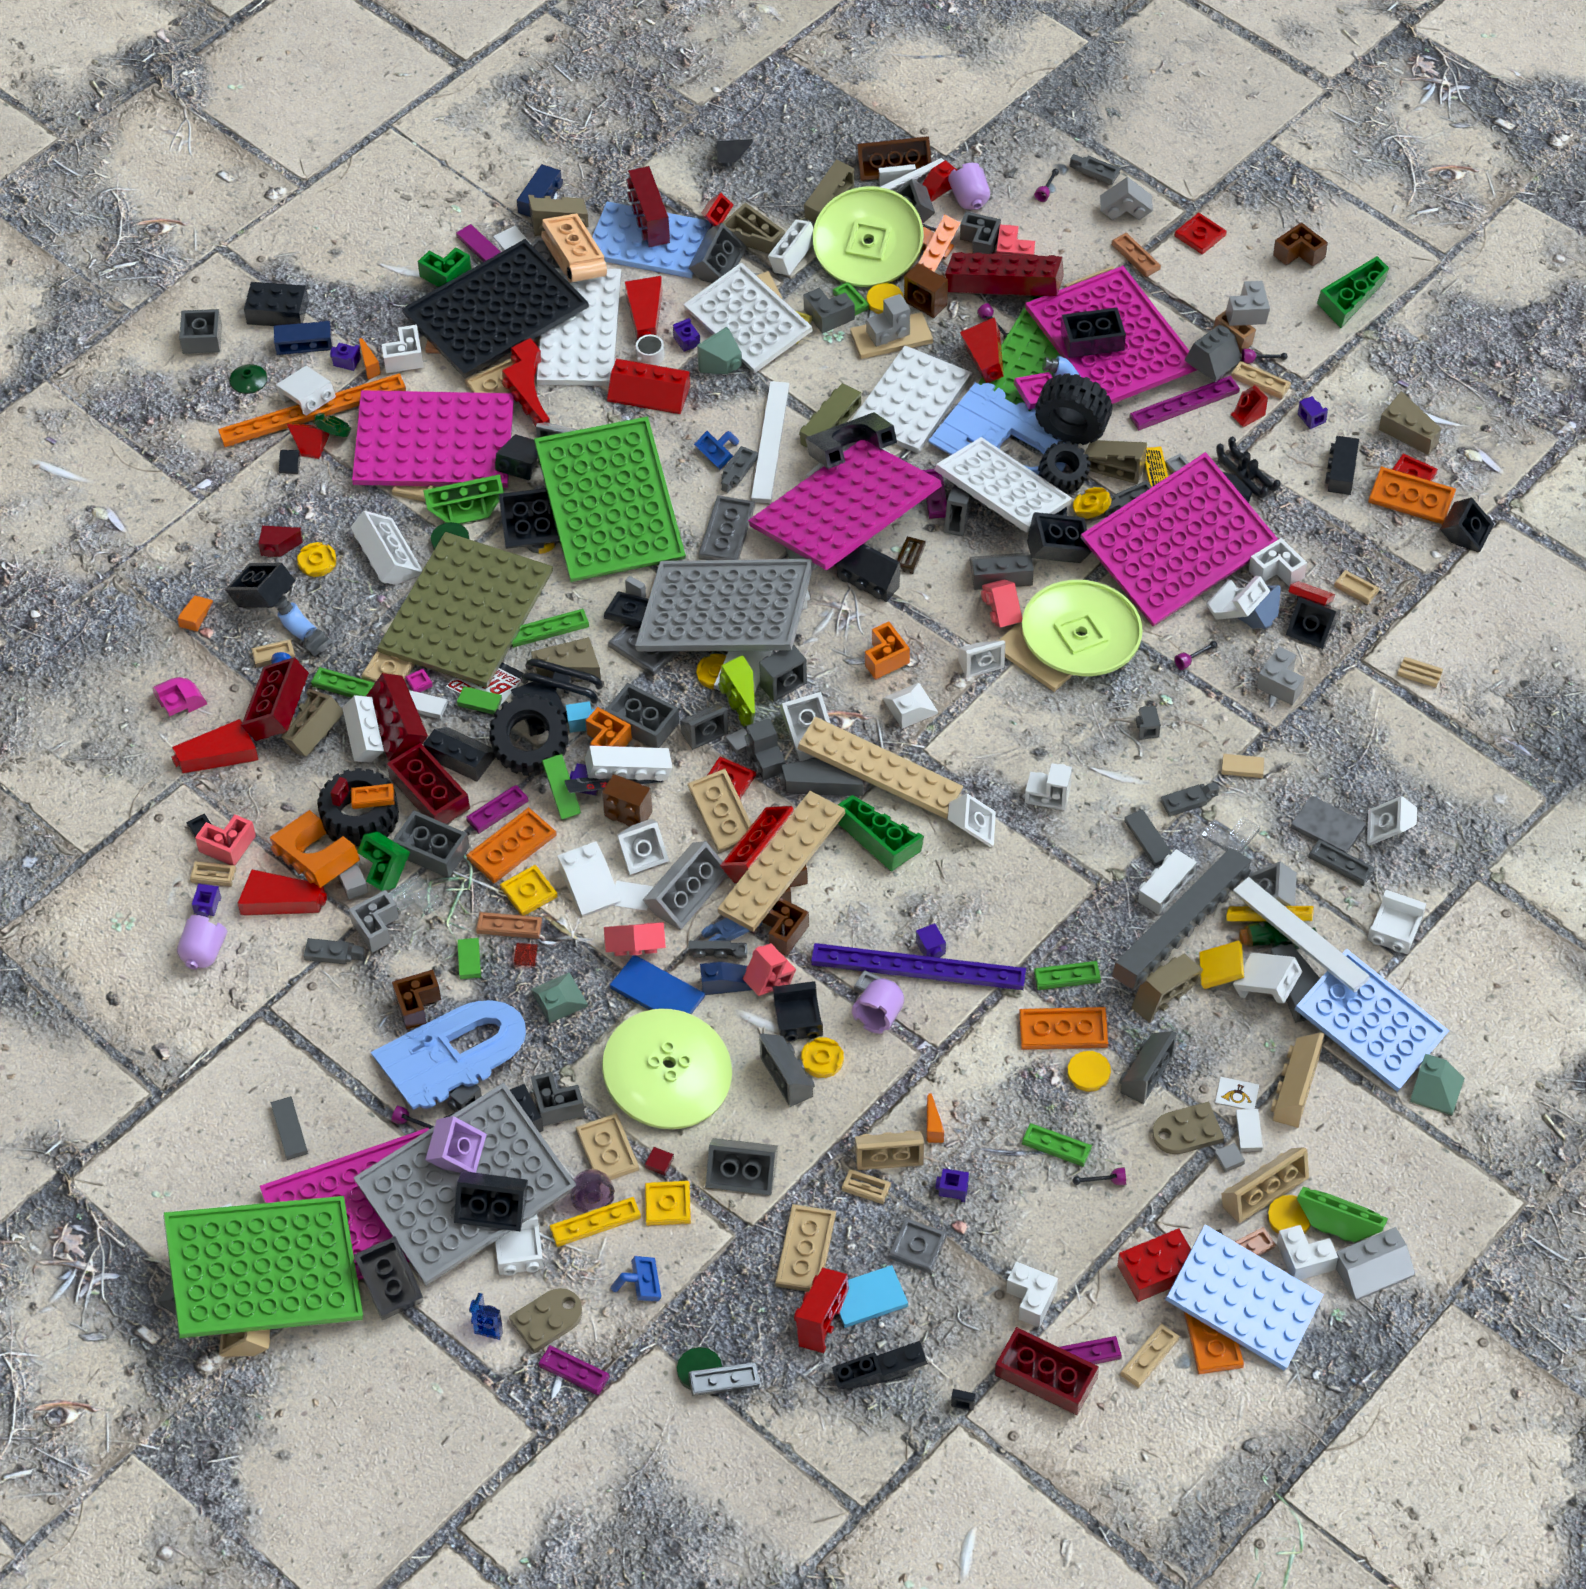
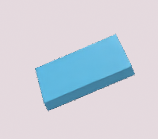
(872, 1296)

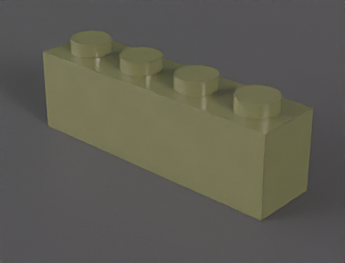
(833, 412)

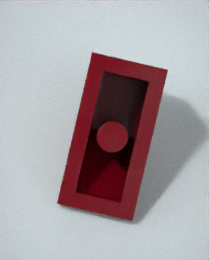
(279, 540)

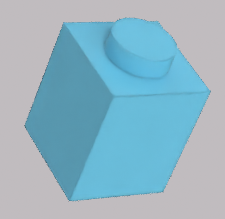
(577, 716)

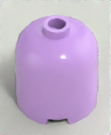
(970, 186)
(200, 942)
(879, 1005)

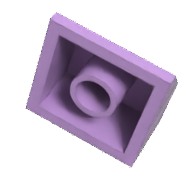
(455, 1145)

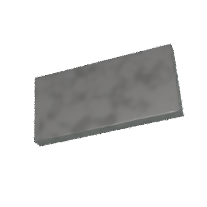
(726, 529)

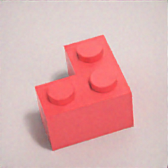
(1010, 244)
(1003, 601)
(226, 844)
(634, 938)
(767, 970)

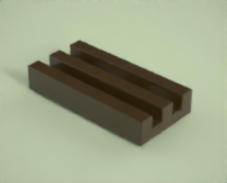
(906, 566)

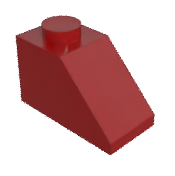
(937, 180)
(717, 209)

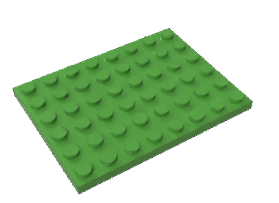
(609, 499)
(262, 1266)

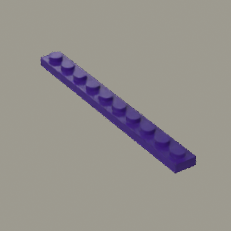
(918, 966)

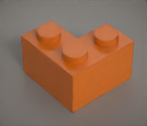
(888, 653)
(607, 729)

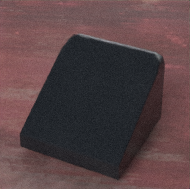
(289, 461)

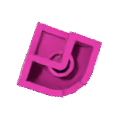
(178, 695)

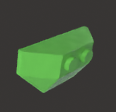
(465, 500)
(1339, 1216)

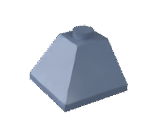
(1266, 610)

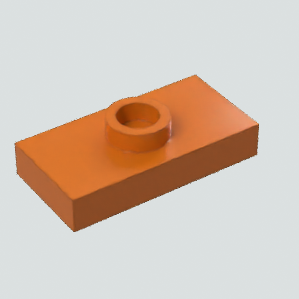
(372, 796)

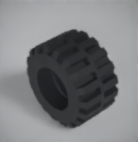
(1071, 456)

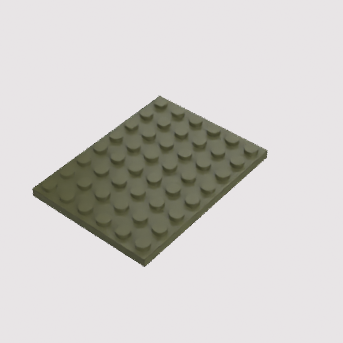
(465, 609)

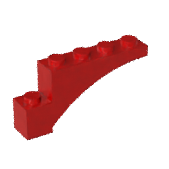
(520, 379)

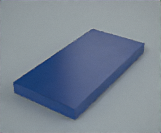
(655, 987)

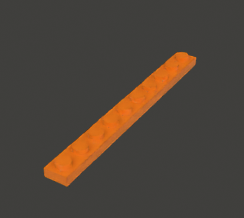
(293, 415)

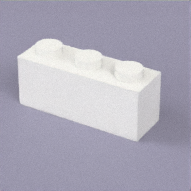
(792, 247)
(363, 729)
(1166, 881)

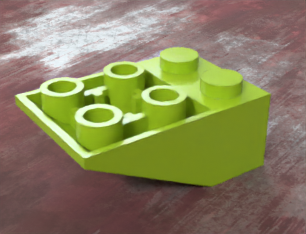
(738, 685)

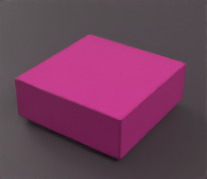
(419, 681)

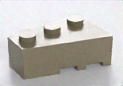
(836, 181)
(548, 208)
(754, 229)
(1410, 424)
(1118, 459)
(573, 654)
(312, 722)
(1165, 984)

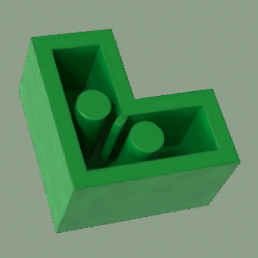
(442, 270)
(387, 860)

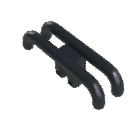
(1246, 469)
(562, 678)

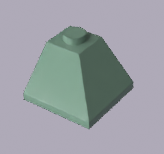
(719, 353)
(559, 997)
(1437, 1085)

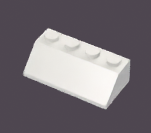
(385, 548)

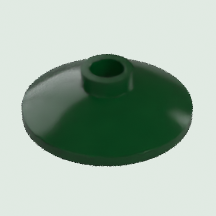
(248, 379)

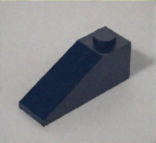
(723, 978)

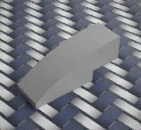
(353, 882)

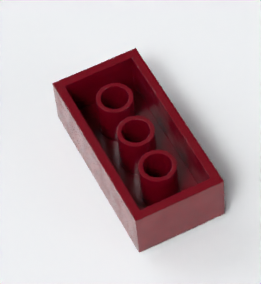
(648, 206)
(275, 699)
(396, 715)
(428, 785)
(1046, 1371)

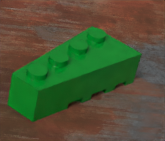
(1350, 292)
(878, 834)

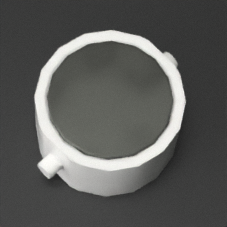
(650, 349)

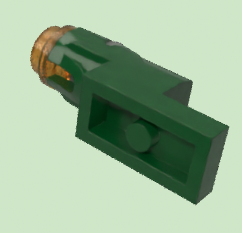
(1263, 933)

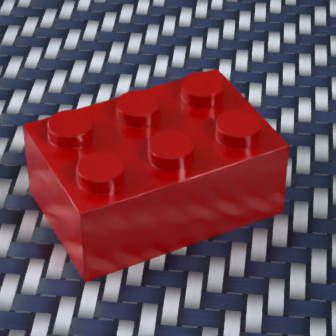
(1154, 1264)

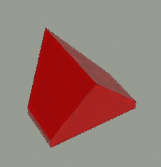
(1250, 406)
(309, 439)

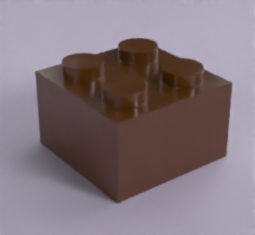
(925, 290)
(626, 801)

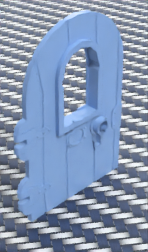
(993, 418)
(427, 1065)

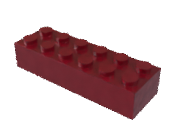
(1005, 274)

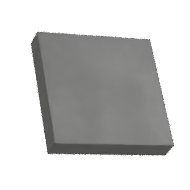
(918, 1245)

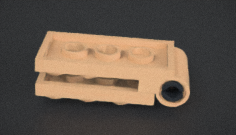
(573, 248)

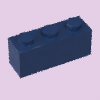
(543, 183)
(303, 338)

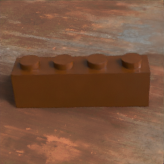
(890, 154)

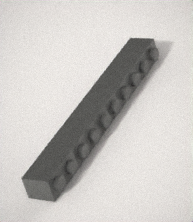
(1181, 919)

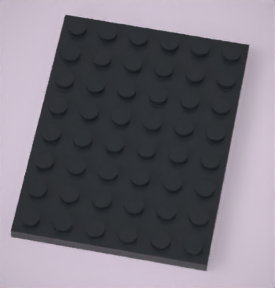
(495, 308)

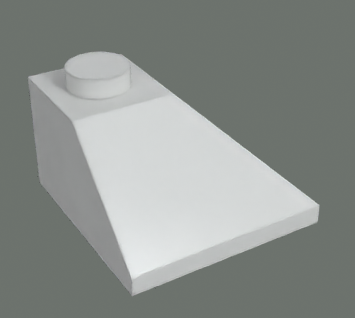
(981, 657)
(910, 705)
(973, 818)
(1390, 819)
(642, 846)

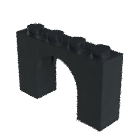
(827, 445)

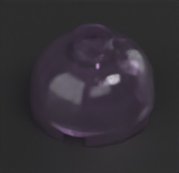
(592, 1190)

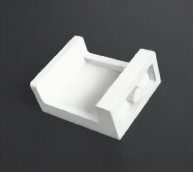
(306, 389)
(1237, 602)
(1397, 922)
(1269, 975)
(520, 1250)

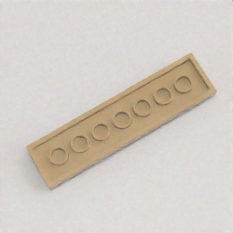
(879, 767)
(781, 861)

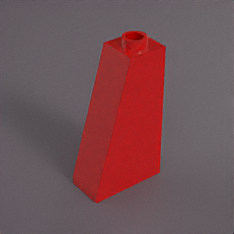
(644, 304)
(984, 348)
(215, 749)
(279, 894)

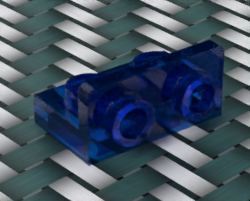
(486, 1318)

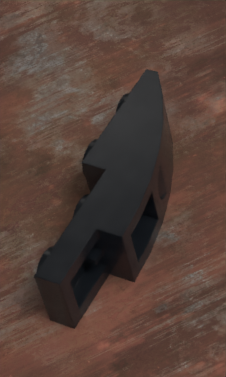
(879, 1368)

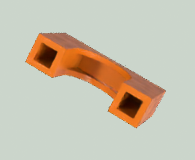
(317, 866)

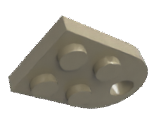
(1188, 1129)
(546, 1318)

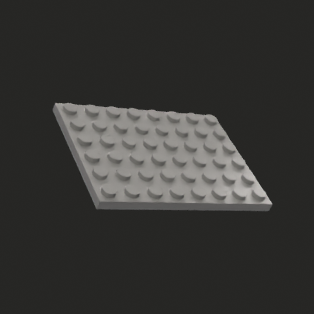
(725, 605)
(420, 1198)

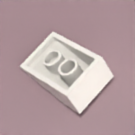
(799, 715)
(588, 879)

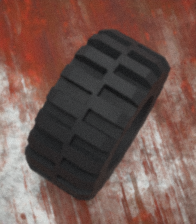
(1073, 409)
(523, 709)
(353, 828)

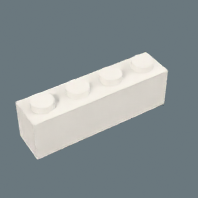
(628, 762)

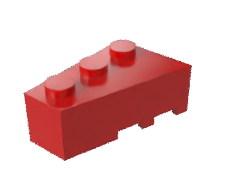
(819, 1307)

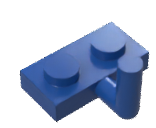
(715, 449)
(645, 1279)

